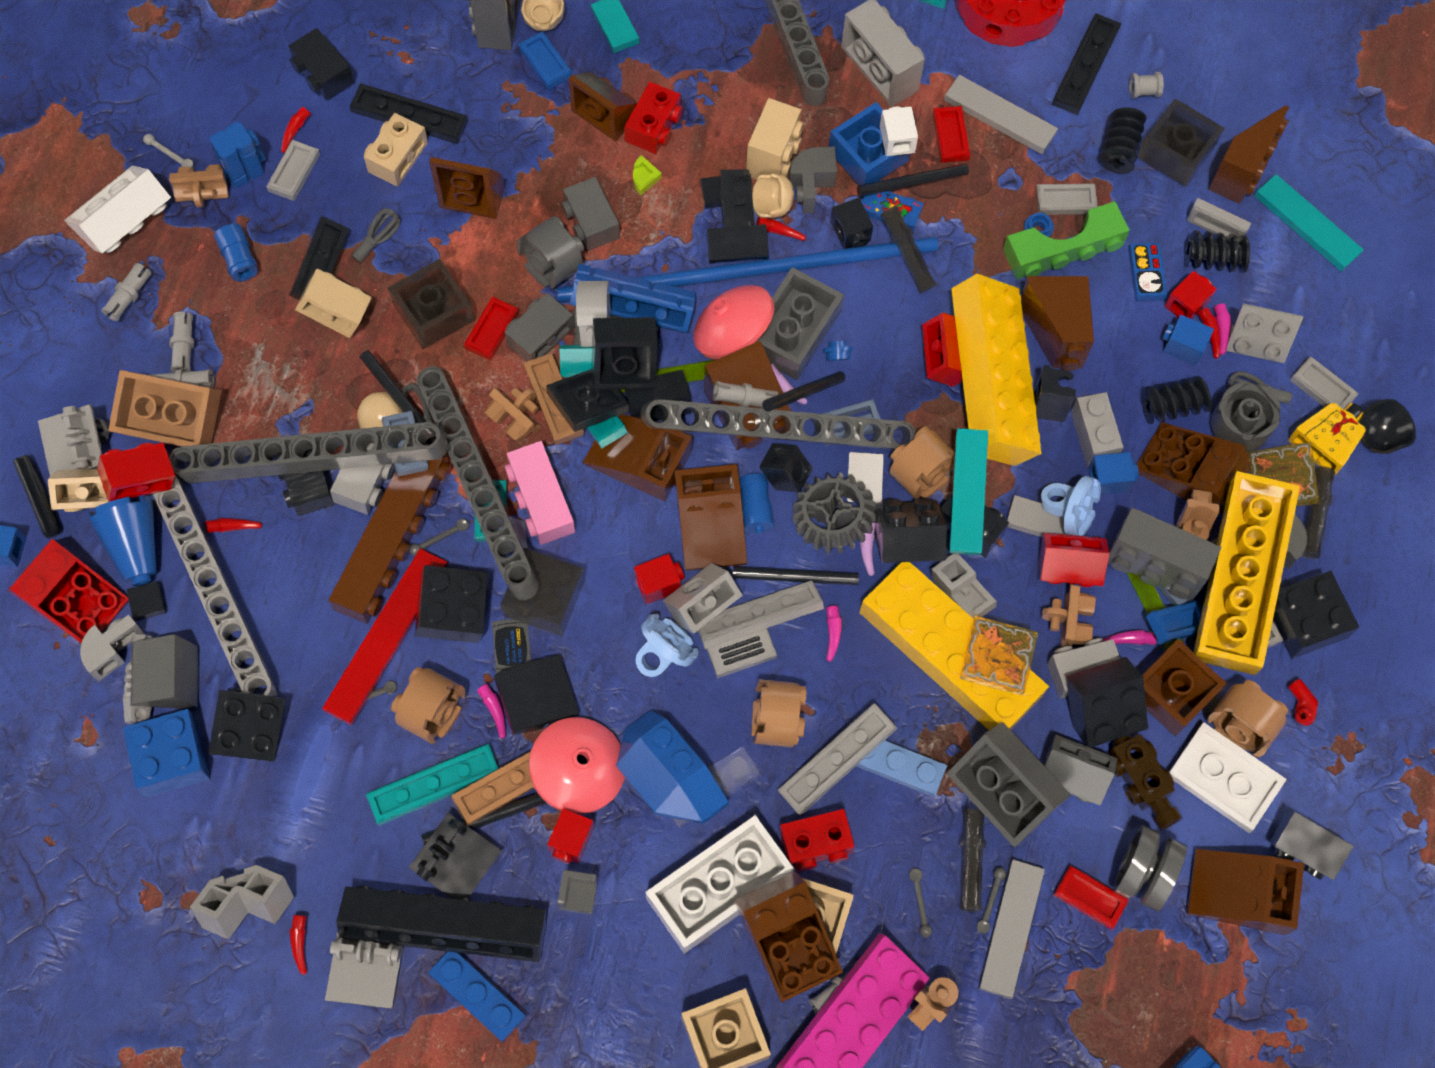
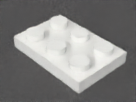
(1226, 777)

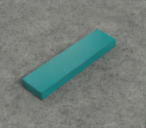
(1309, 223)
(968, 492)
(430, 785)

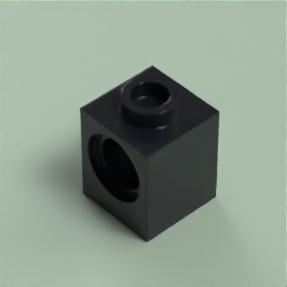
(851, 224)
(786, 467)

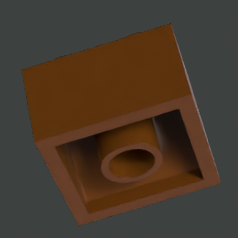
(600, 103)
(1179, 687)

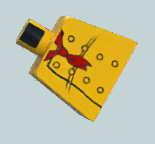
(1332, 434)

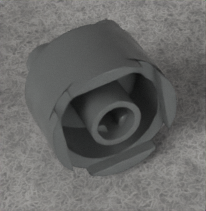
(550, 252)
(1246, 415)

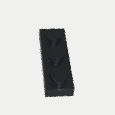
(320, 253)

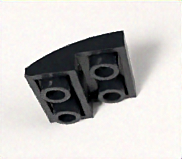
(535, 694)

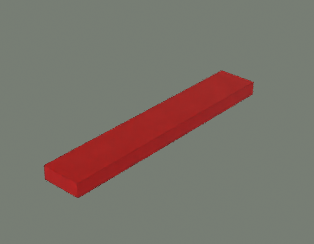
(380, 643)

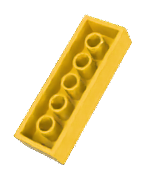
(996, 368)
(1246, 573)
(935, 637)

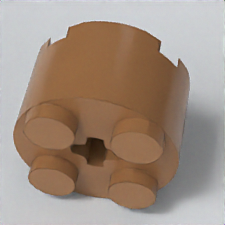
(923, 464)
(428, 704)
(777, 713)
(1249, 717)

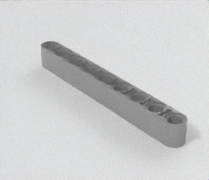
(217, 594)

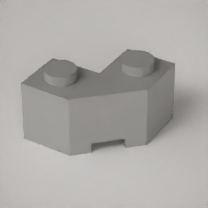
(227, 901)

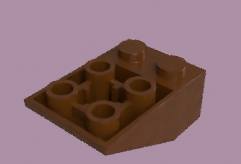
(1249, 157)
(643, 457)
(1192, 461)
(710, 517)
(1246, 890)
(788, 935)

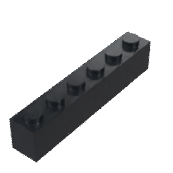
(442, 923)

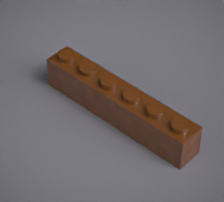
(387, 541)

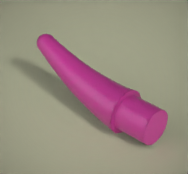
(1224, 323)
(834, 628)
(1133, 637)
(493, 704)

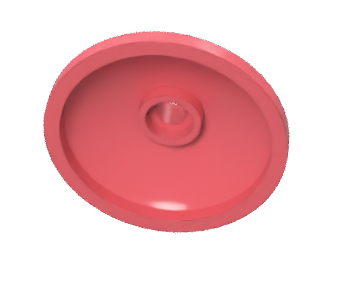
(733, 321)
(565, 781)

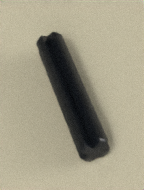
(37, 496)

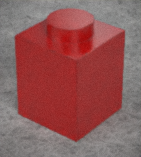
(1190, 296)
(658, 578)
(570, 837)

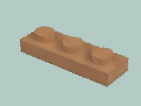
(540, 373)
(494, 790)

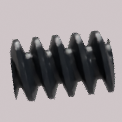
(1122, 140)
(1218, 250)
(1176, 397)

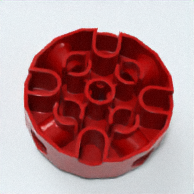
(1010, 21)

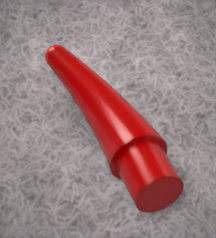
(293, 127)
(779, 228)
(1211, 321)
(230, 524)
(297, 939)

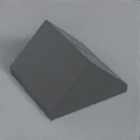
(164, 673)

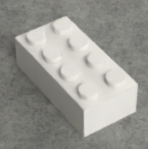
(703, 891)

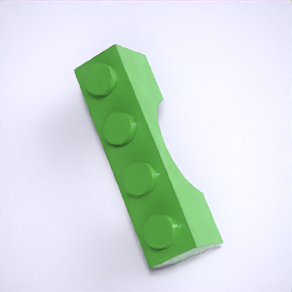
(1033, 252)

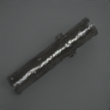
(906, 244)
(1318, 512)
(972, 868)

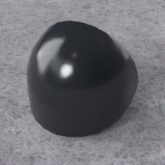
(1387, 427)

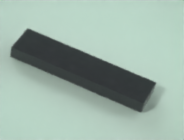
(1086, 64)
(383, 104)

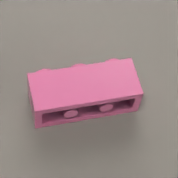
(539, 493)

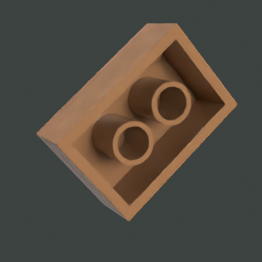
(164, 409)

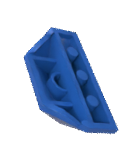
(668, 771)

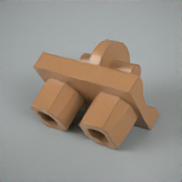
(199, 185)
(504, 405)
(1198, 514)
(1074, 604)
(934, 1002)

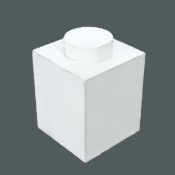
(898, 131)

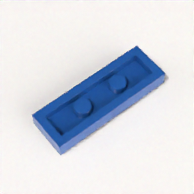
(477, 995)

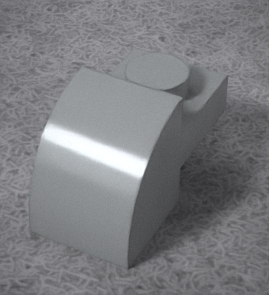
(591, 303)
(960, 584)
(101, 650)

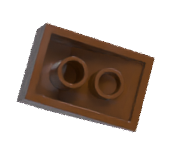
(467, 187)

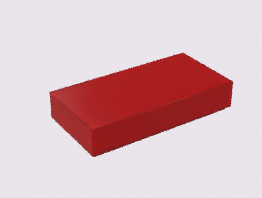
(951, 134)
(491, 328)
(1091, 897)

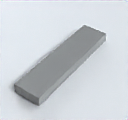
(1001, 114)
(761, 614)
(837, 759)
(1011, 929)

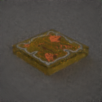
(1290, 465)
(999, 655)

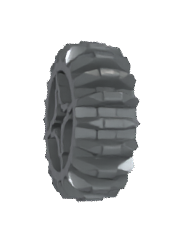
(856, 519)

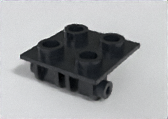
(246, 725)
(455, 858)

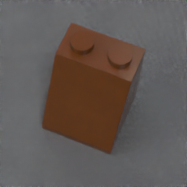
(1060, 318)
(744, 366)

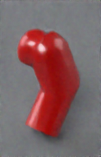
(1306, 703)

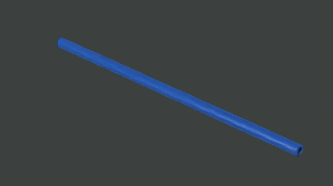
(776, 265)

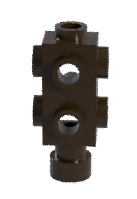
(1135, 775)

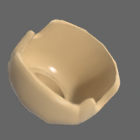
(542, 14)
(772, 195)
(374, 407)

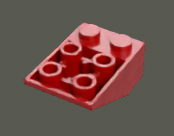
(67, 592)

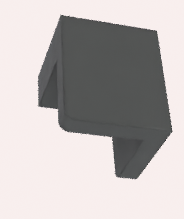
(577, 892)

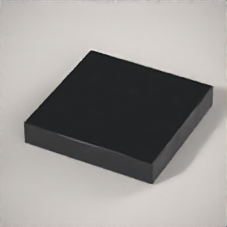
(584, 405)

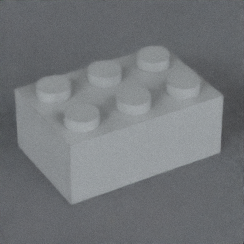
(882, 52)

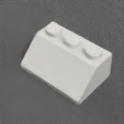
(118, 209)

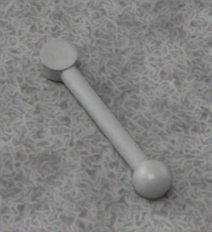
(149, 139)

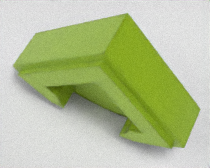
(644, 175)

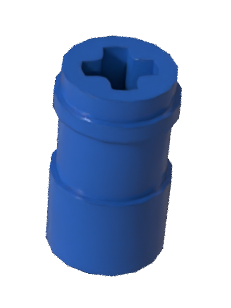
(236, 252)
(756, 504)

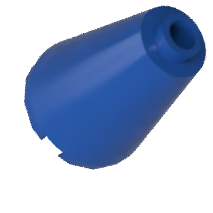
(128, 537)

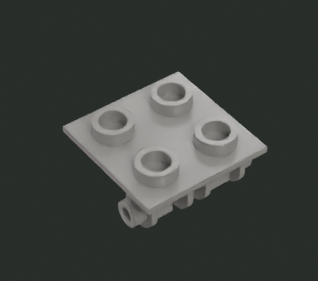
(1263, 333)
(71, 439)
(363, 972)

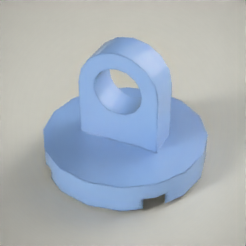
(1076, 505)
(667, 642)

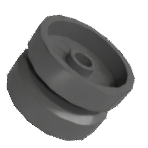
(1150, 867)

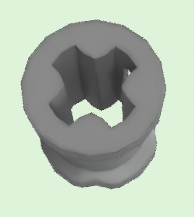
(1146, 85)

